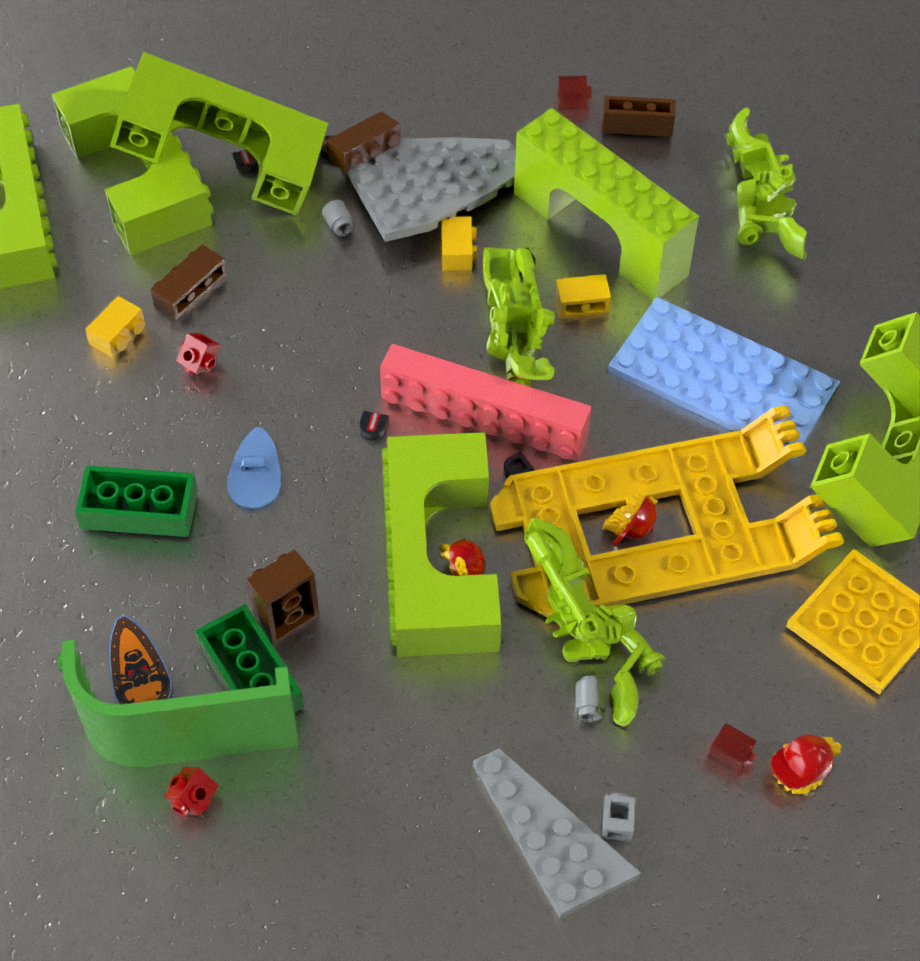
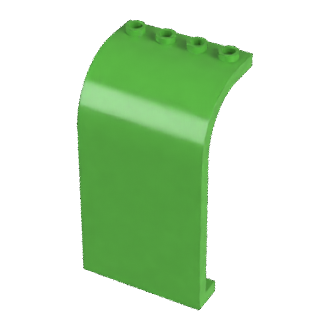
(182, 726)

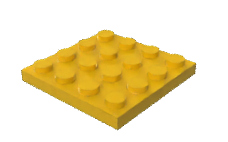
(862, 621)

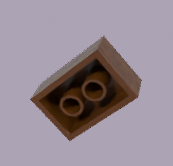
(283, 596)

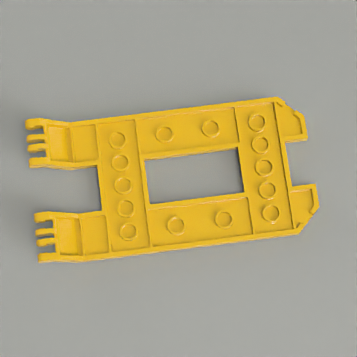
(704, 476)

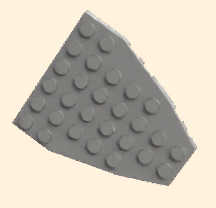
(431, 180)

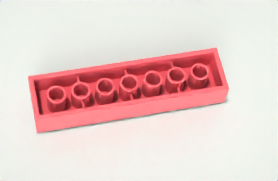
(485, 402)

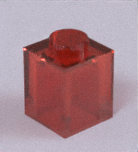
(573, 92)
(733, 749)

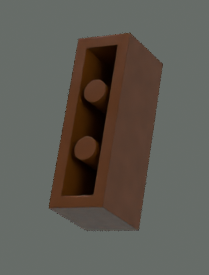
(638, 116)
(363, 141)
(188, 281)

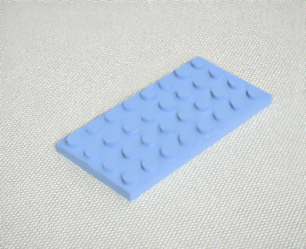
(719, 371)

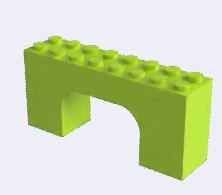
(175, 98)
(565, 164)
(159, 203)
(23, 228)
(873, 483)
(428, 608)

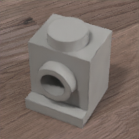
(618, 829)

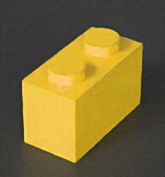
(457, 243)
(582, 296)
(115, 327)

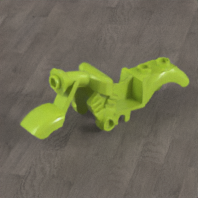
(762, 198)
(518, 315)
(591, 626)

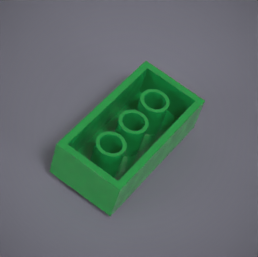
(136, 501)
(242, 653)

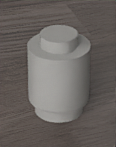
(338, 217)
(590, 698)

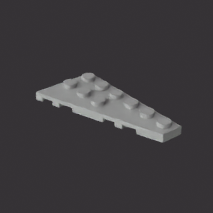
(560, 848)

